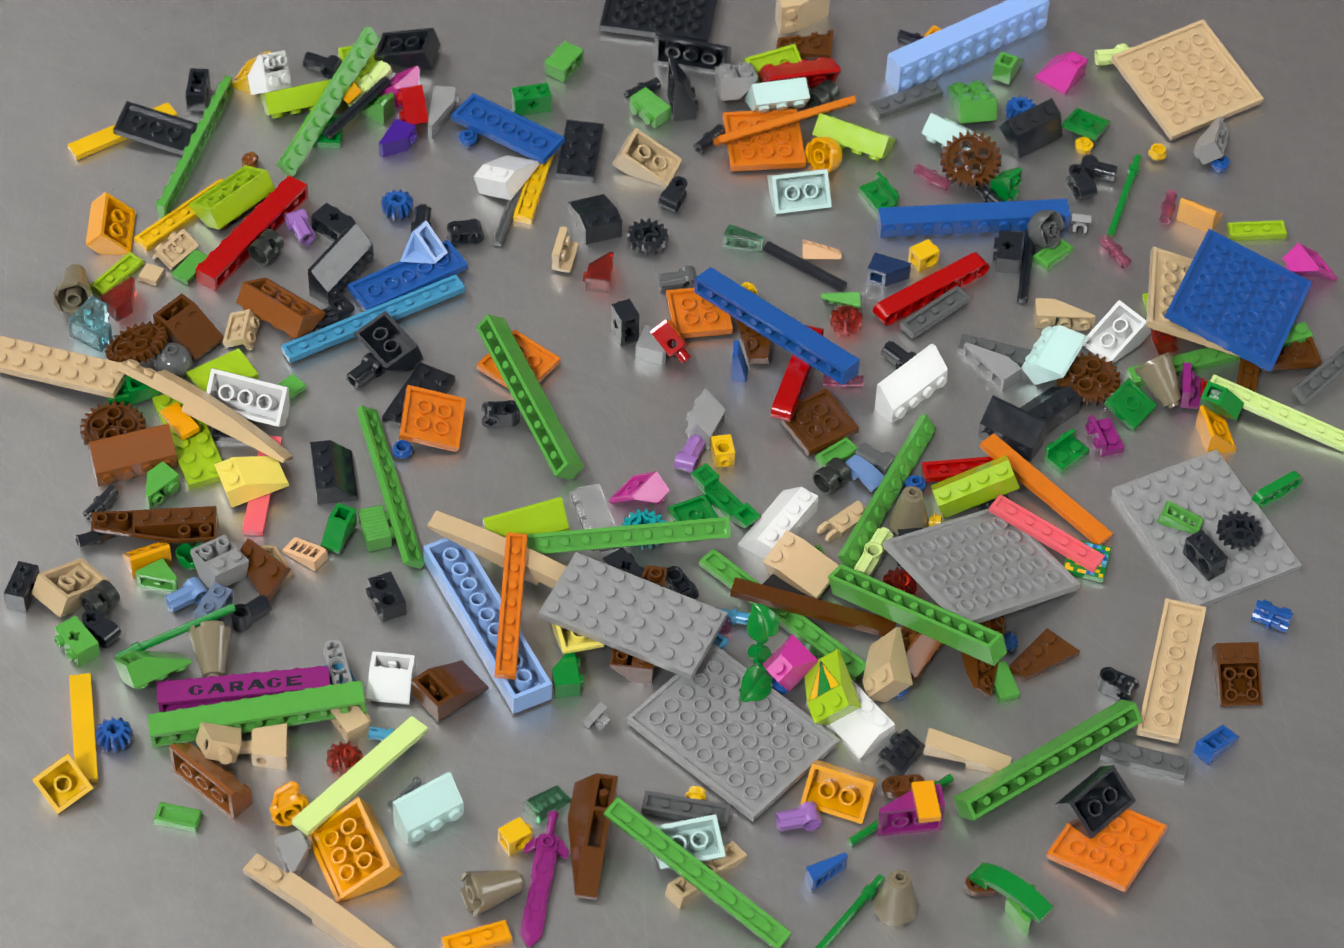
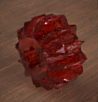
(846, 319)
(901, 580)
(343, 757)

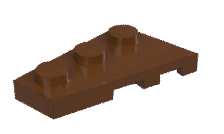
(810, 46)
(756, 345)
(1298, 356)
(264, 569)
(1042, 654)

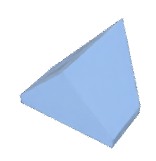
(423, 246)

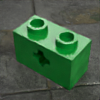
(531, 99)

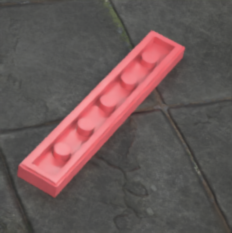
(258, 508)
(1046, 533)

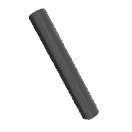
(505, 220)

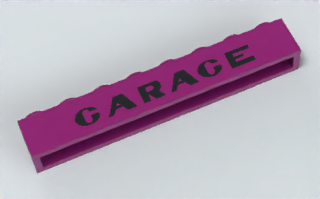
(234, 687)

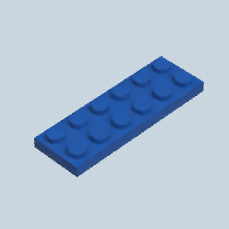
(508, 128)
(405, 278)

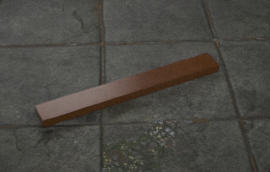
(811, 607)

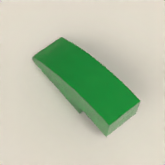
(133, 392)

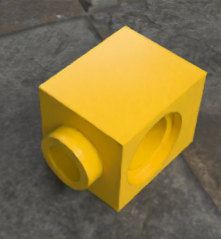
(923, 255)
(722, 451)
(514, 835)

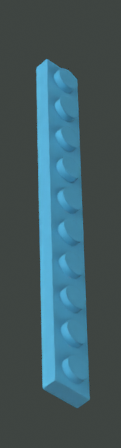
(395, 308)

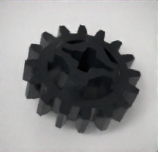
(647, 236)
(1239, 530)

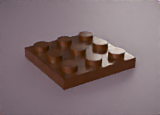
(819, 422)

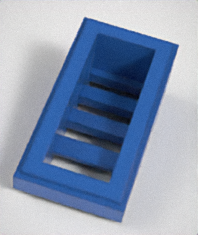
(739, 366)
(1218, 744)
(821, 872)

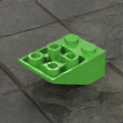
(973, 102)
(141, 667)

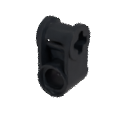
(1080, 182)
(674, 194)
(466, 232)
(502, 414)
(681, 583)
(101, 628)
(1116, 684)

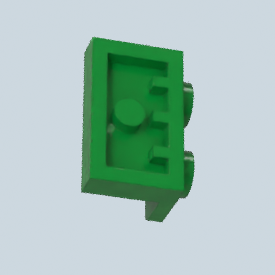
(879, 193)
(1065, 452)

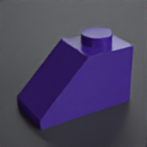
(398, 138)

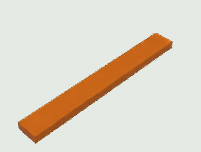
(784, 121)
(1048, 491)
(510, 606)

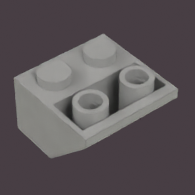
(734, 80)
(705, 418)
(219, 562)

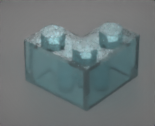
(90, 324)

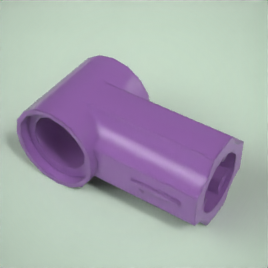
(300, 225)
(688, 458)
(804, 817)

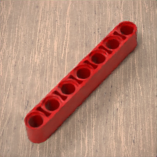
(930, 288)
(792, 386)

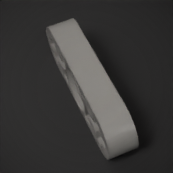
(339, 659)

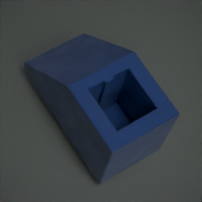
(887, 270)

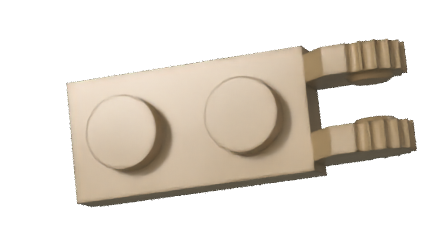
(842, 522)

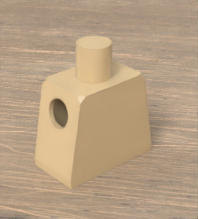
(219, 742)
(268, 747)

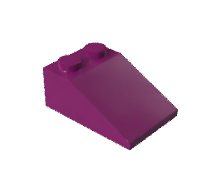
(902, 818)

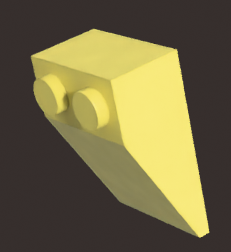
(250, 478)
(573, 642)

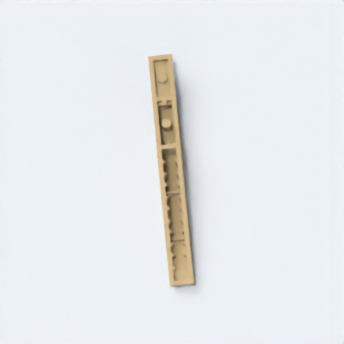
(206, 408)
(492, 547)
(320, 908)

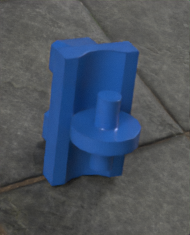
(1272, 616)

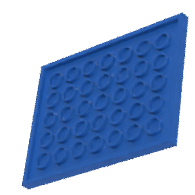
(1238, 300)

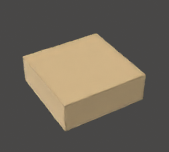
(151, 274)

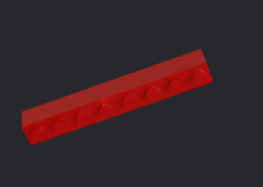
(234, 249)

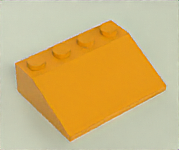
(354, 852)

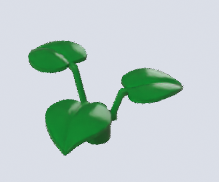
(760, 625)

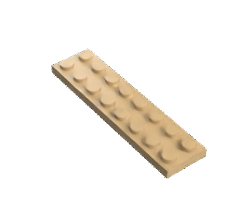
(60, 367)
(1171, 671)

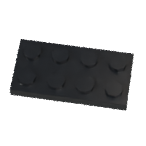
(154, 128)
(580, 151)
(422, 377)

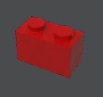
(412, 104)

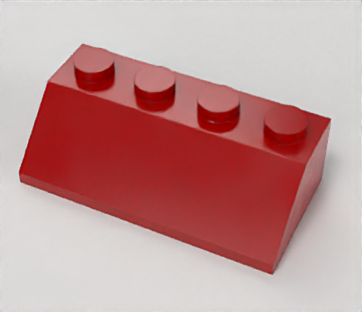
(814, 71)

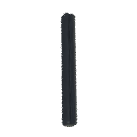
(357, 107)
(805, 266)
(1025, 272)

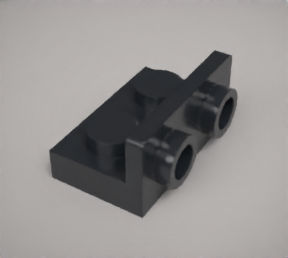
(901, 752)

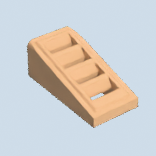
(818, 251)
(311, 562)

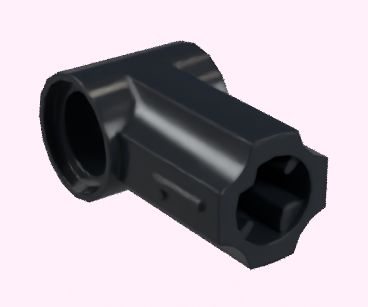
(325, 65)
(1098, 169)
(421, 214)
(896, 354)
(365, 371)
(249, 612)

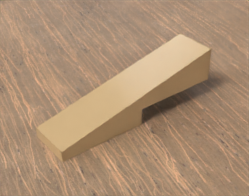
(956, 749)
(681, 891)

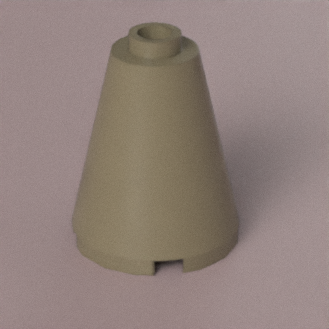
(72, 290)
(1161, 379)
(909, 511)
(211, 646)
(489, 888)
(896, 900)

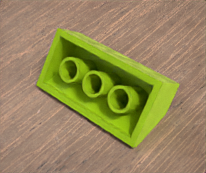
(292, 98)
(854, 137)
(232, 196)
(975, 486)
(531, 519)

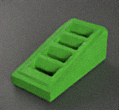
(843, 298)
(1168, 518)

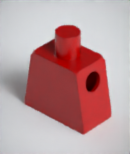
(665, 334)

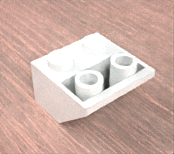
(269, 73)
(390, 677)

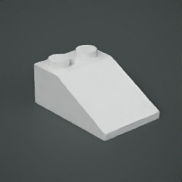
(504, 176)
(1117, 333)

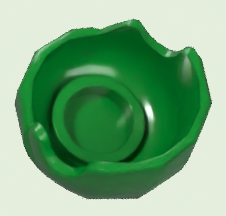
(184, 556)

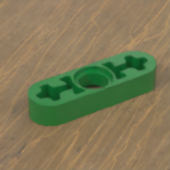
(1277, 489)

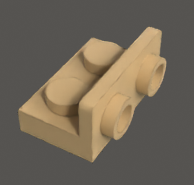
(176, 249)
(564, 251)
(241, 329)

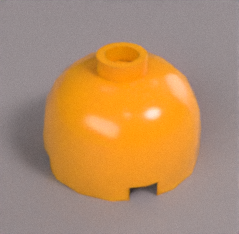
(824, 153)

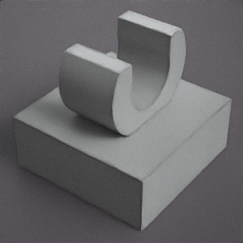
(1080, 221)
(597, 717)

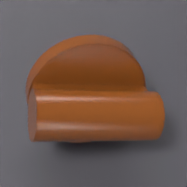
(250, 159)

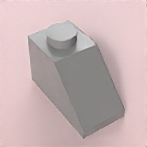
(293, 851)

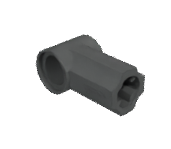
(682, 279)
(879, 460)

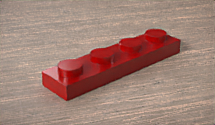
(941, 470)

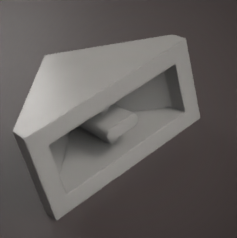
(649, 349)

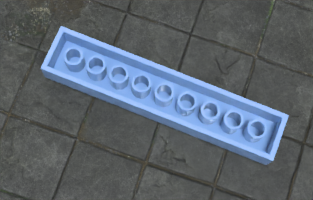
(964, 42)
(478, 611)

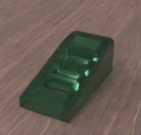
(742, 239)
(531, 804)

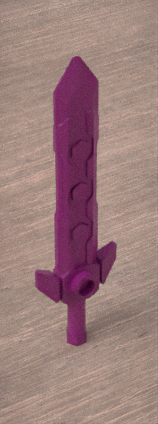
(542, 872)

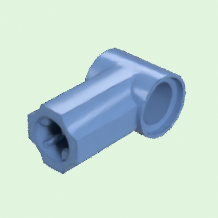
(191, 592)

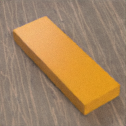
(479, 937)

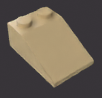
(798, 14)
(646, 159)
(800, 564)
(64, 585)
(887, 668)

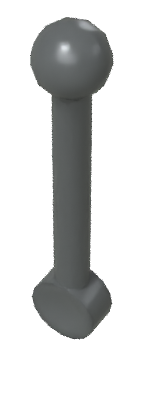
(416, 781)

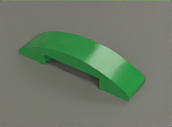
(722, 498)
(1014, 888)

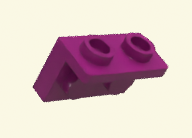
(1189, 388)
(1104, 436)

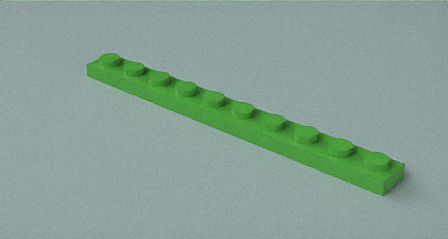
(328, 102)
(195, 147)
(1210, 357)
(390, 487)
(887, 491)
(629, 535)
(793, 623)
(697, 874)

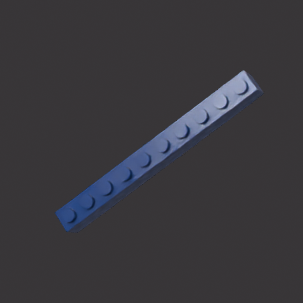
(965, 217)
(777, 326)

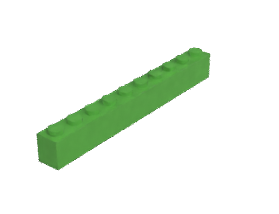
(529, 397)
(917, 614)
(251, 713)
(1047, 759)

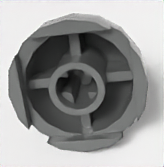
(1045, 228)
(175, 359)

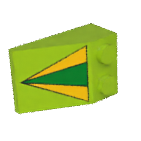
(830, 690)

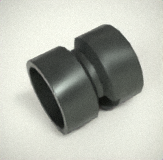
(823, 93)
(265, 247)
(831, 476)
(100, 598)

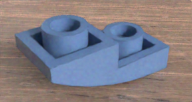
(865, 471)

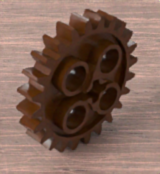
(978, 145)
(137, 343)
(1091, 378)
(110, 422)

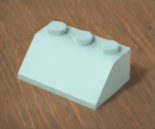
(778, 95)
(942, 129)
(799, 191)
(1053, 354)
(427, 808)
(697, 836)

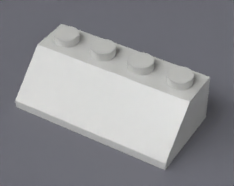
(910, 384)
(250, 397)
(787, 512)
(865, 727)

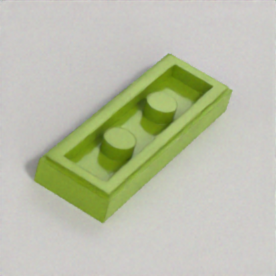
(1256, 230)
(117, 274)

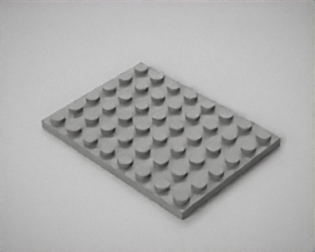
(1208, 490)
(981, 566)
(734, 747)

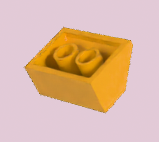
(110, 226)
(839, 791)

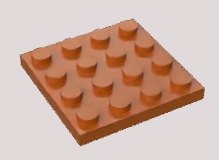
(768, 150)
(1112, 854)

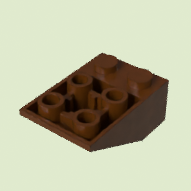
(188, 326)
(1237, 673)
(446, 688)

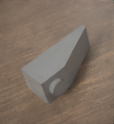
(442, 106)
(1212, 142)
(993, 366)

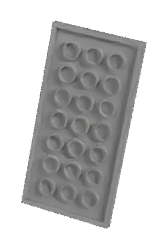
(633, 615)

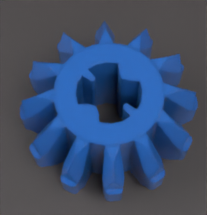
(1018, 105)
(397, 204)
(114, 734)

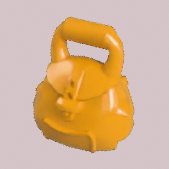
(287, 803)

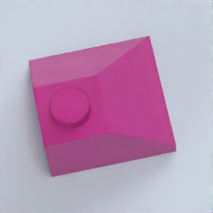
(1063, 72)
(402, 79)
(1308, 263)
(641, 490)
(790, 662)

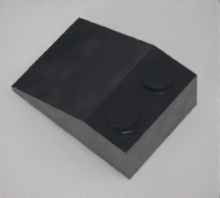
(409, 48)
(680, 93)
(596, 218)

